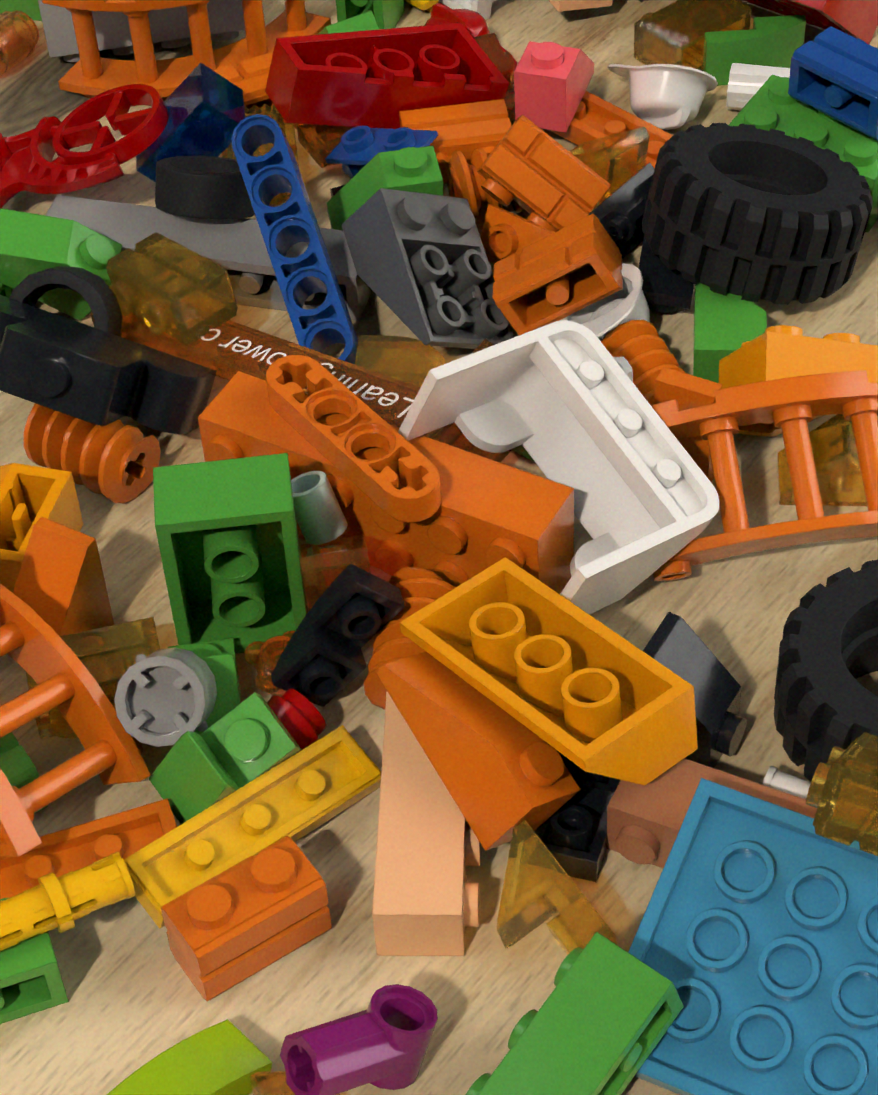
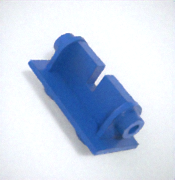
(364, 143)

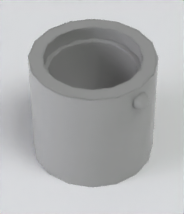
(165, 696)

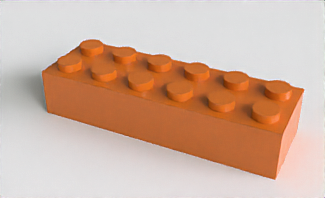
(483, 511)

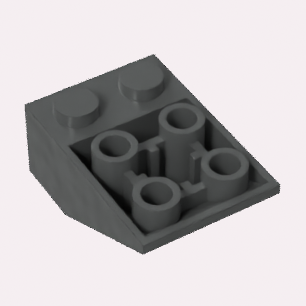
(427, 266)

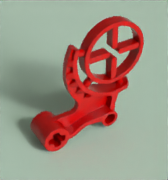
(28, 157)

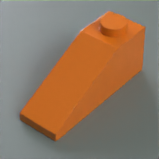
(480, 752)

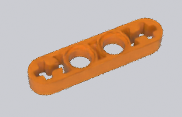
(363, 429)

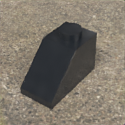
(715, 689)

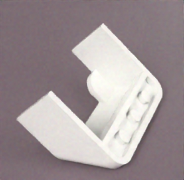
(586, 430)

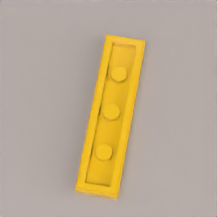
(277, 804)

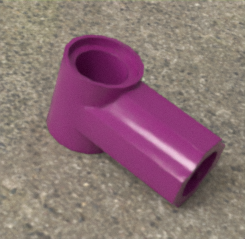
(367, 1047)

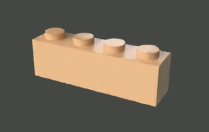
(420, 854)

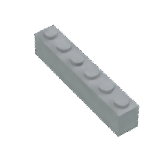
(228, 243)

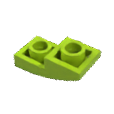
(204, 1064)

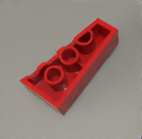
(377, 73)

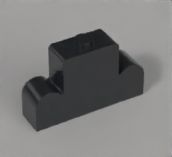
(97, 372)

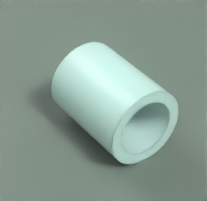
(317, 508)

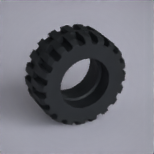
(756, 213)
(820, 657)

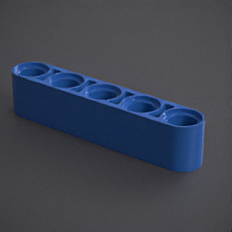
(286, 226)

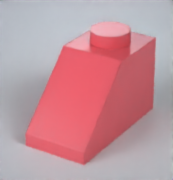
(551, 84)

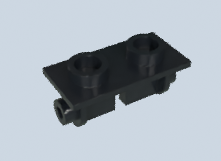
(624, 210)

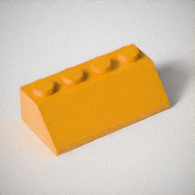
(560, 673)

